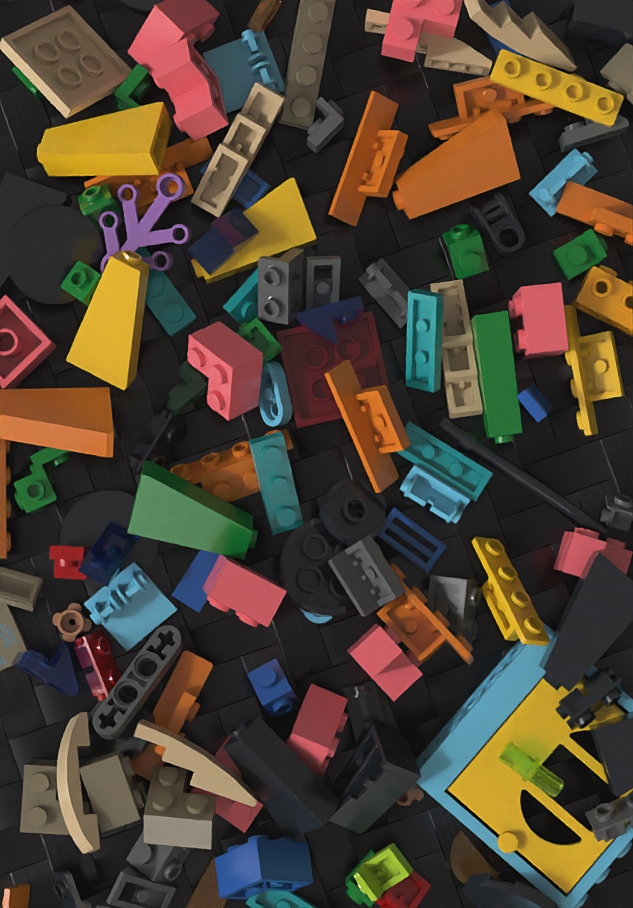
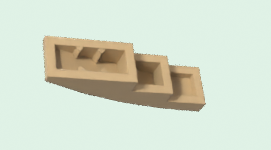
(526, 35)
(439, 50)
(238, 149)
(458, 355)
(208, 771)

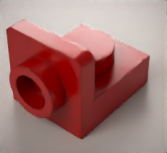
(68, 560)
(405, 893)

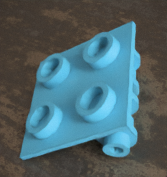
(243, 64)
(130, 606)

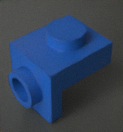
(273, 688)

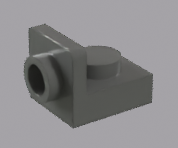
(323, 131)

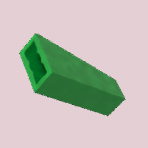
(496, 376)
(188, 516)

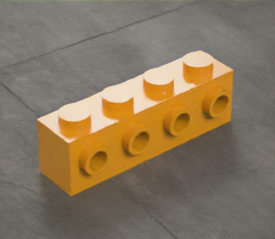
(607, 298)

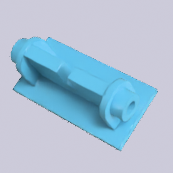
(574, 168)
(427, 488)

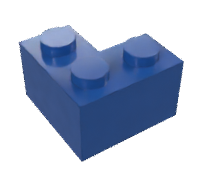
(263, 866)

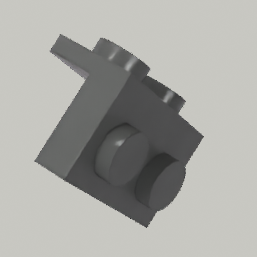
(366, 576)
(156, 861)

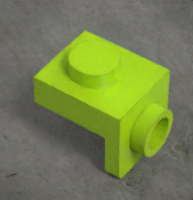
(382, 872)

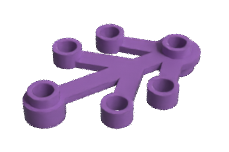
(139, 232)

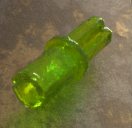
(531, 769)

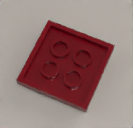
(310, 357)

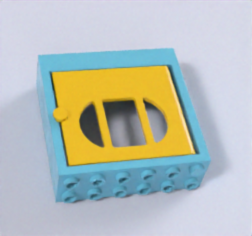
(495, 789)

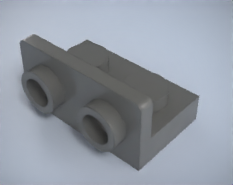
(281, 286)
(457, 603)

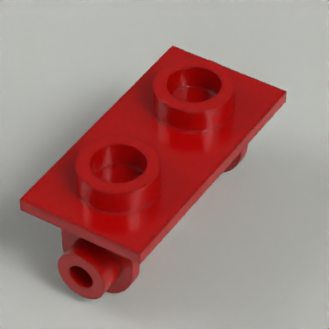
(96, 651)

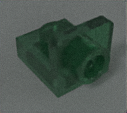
(183, 394)

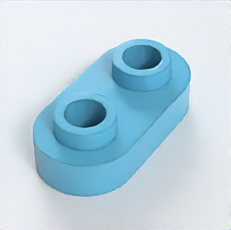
(274, 395)

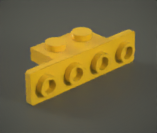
(556, 87)
(594, 370)
(507, 596)

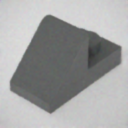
(580, 135)
(321, 281)
(138, 891)

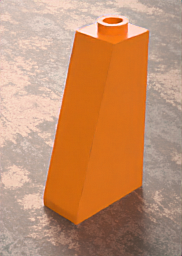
(459, 168)
(59, 418)

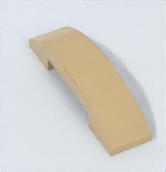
(80, 826)

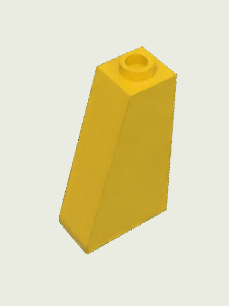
(109, 144)
(281, 226)
(113, 322)

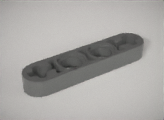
(133, 679)

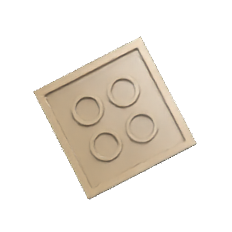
(66, 60)

